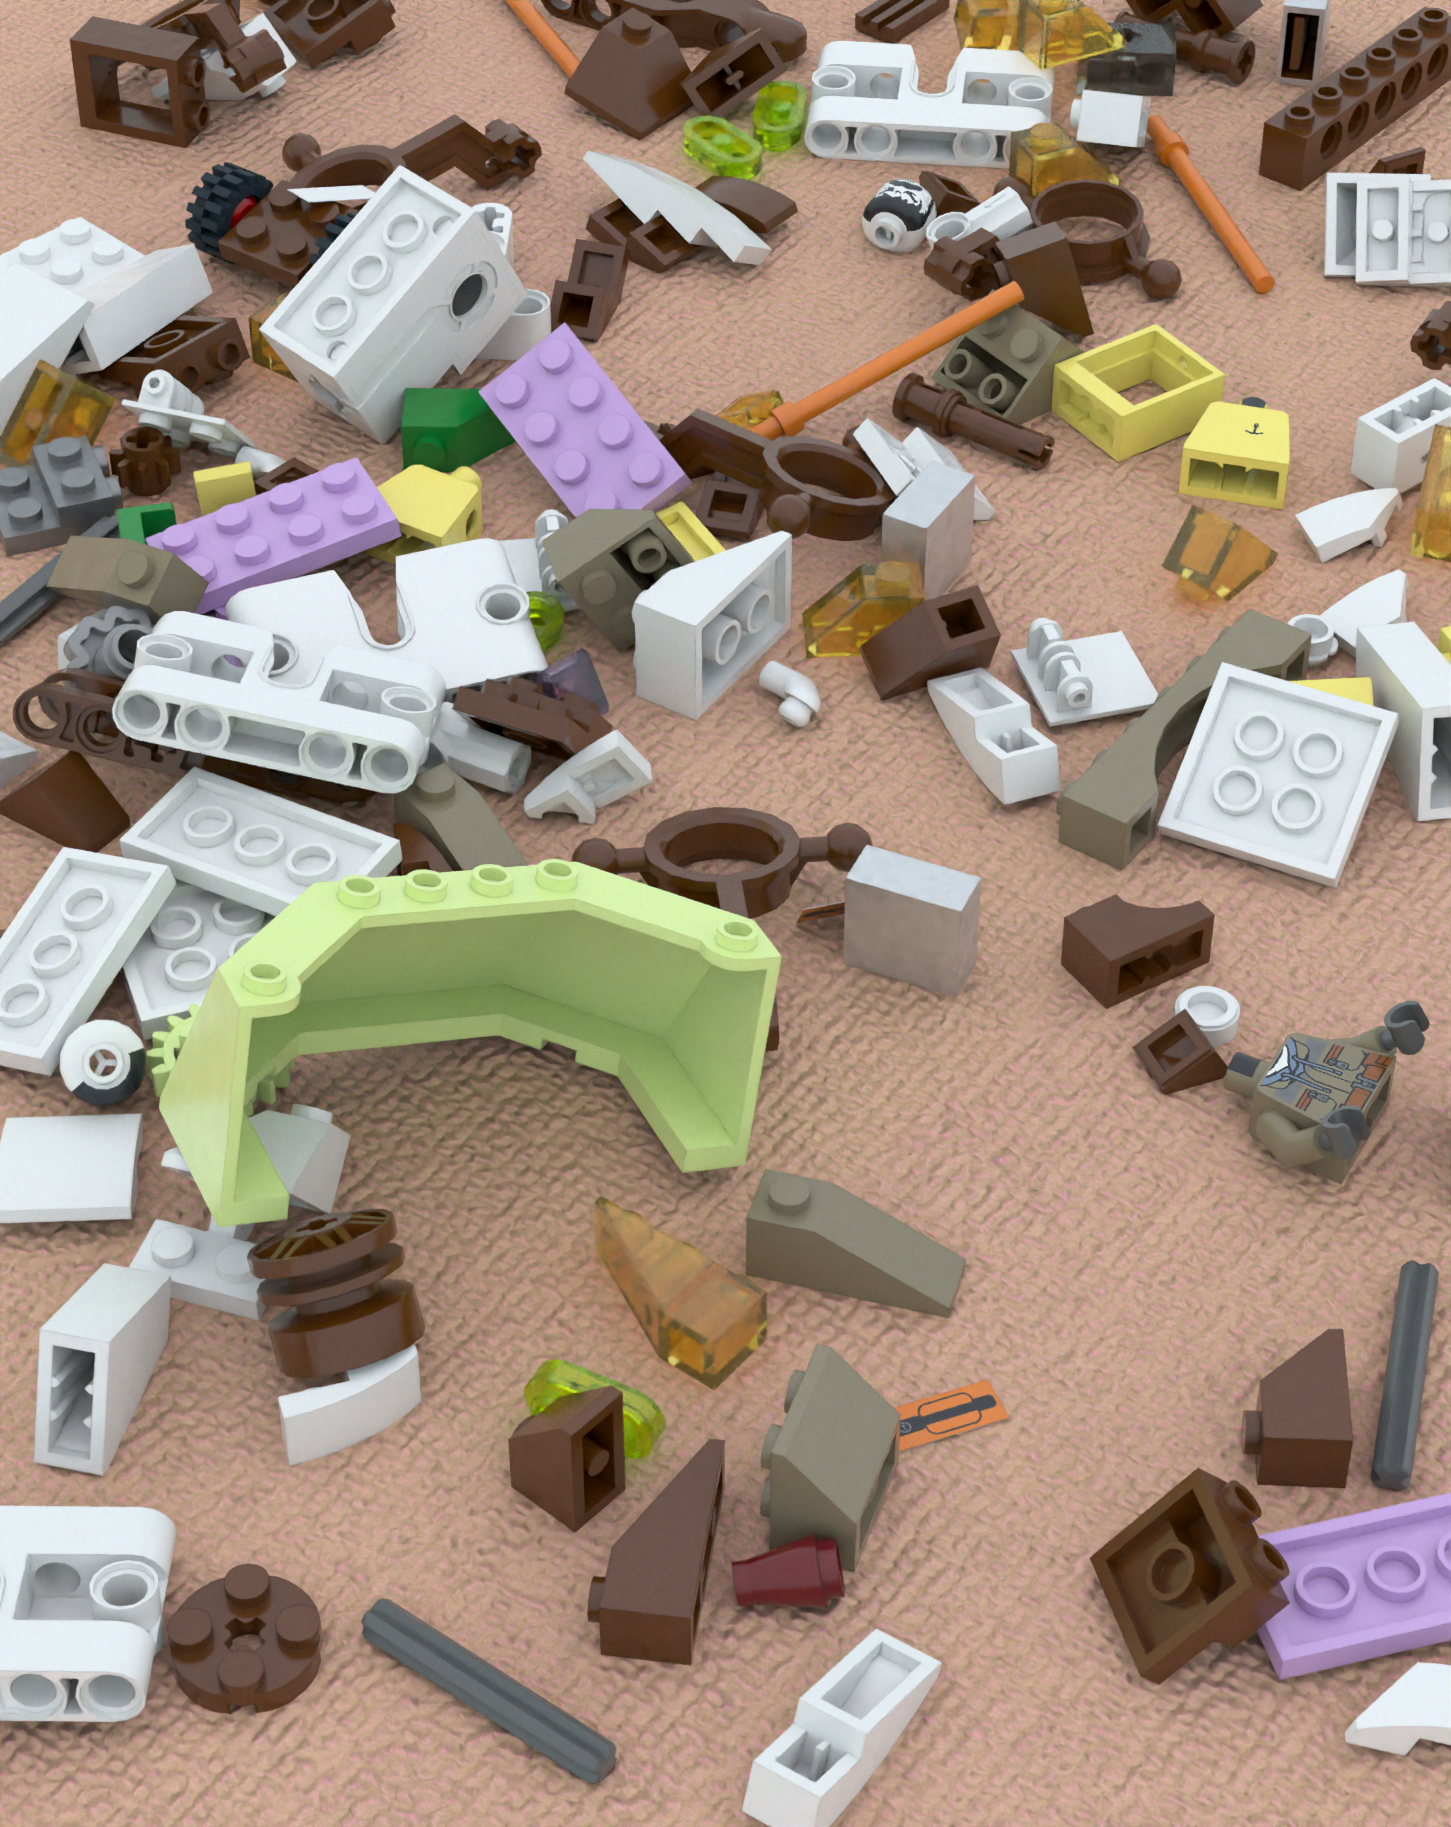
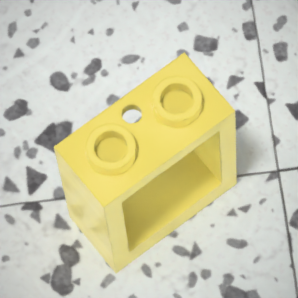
(1089, 385)

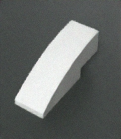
(996, 735)
(839, 1734)

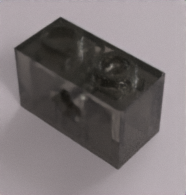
(1139, 68)

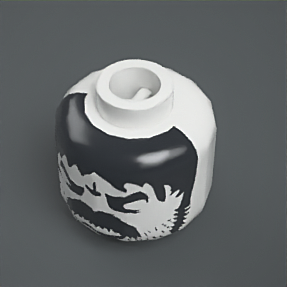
(901, 213)
(129, 1062)

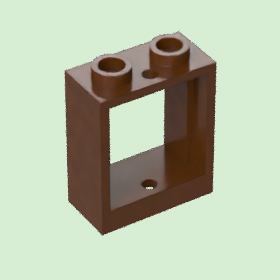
(97, 89)

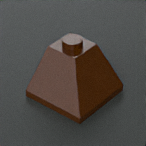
(632, 75)

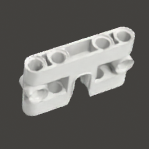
(888, 120)
(453, 613)
(200, 703)
(80, 1610)

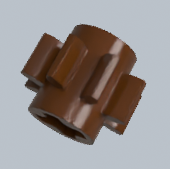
(145, 461)

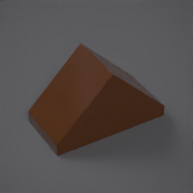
(732, 74)
(67, 805)

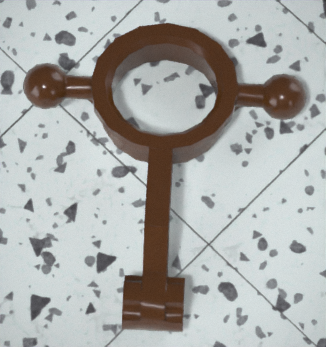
(216, 25)
(426, 155)
(967, 264)
(780, 471)
(733, 835)

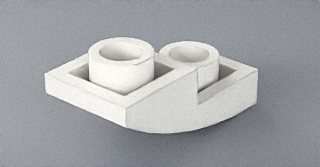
(348, 1412)

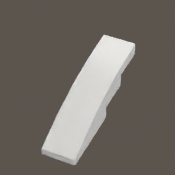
(688, 210)

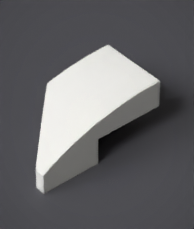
(1349, 521)
(1370, 605)
(591, 779)
(1407, 1711)

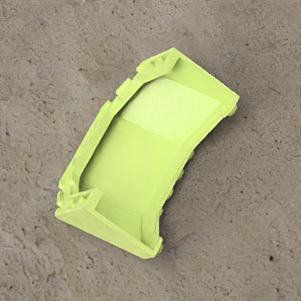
(528, 953)

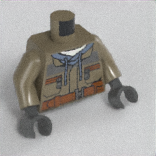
(1325, 1094)

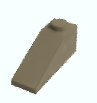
(126, 575)
(455, 820)
(839, 1244)

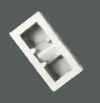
(1110, 118)
(1397, 437)

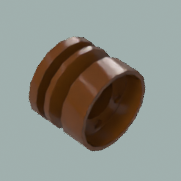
(337, 1293)

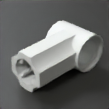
(1001, 215)
(476, 753)

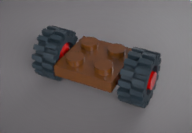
(262, 227)

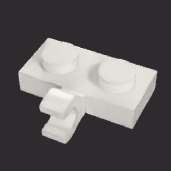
(204, 1265)

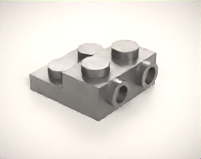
(56, 496)

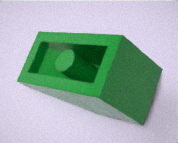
(449, 428)

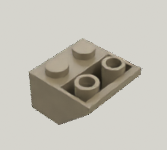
(1006, 365)
(609, 560)
(829, 1457)

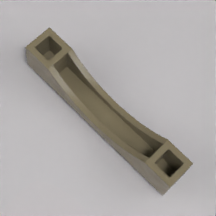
(1116, 800)

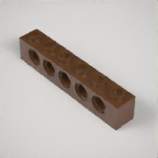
(1357, 100)

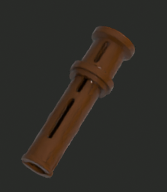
(1208, 50)
(951, 414)

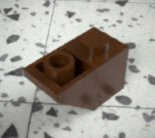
(932, 642)

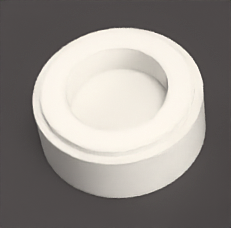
(1213, 1011)

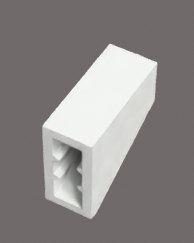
(97, 1365)

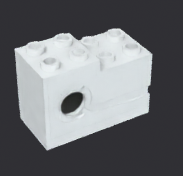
(394, 304)

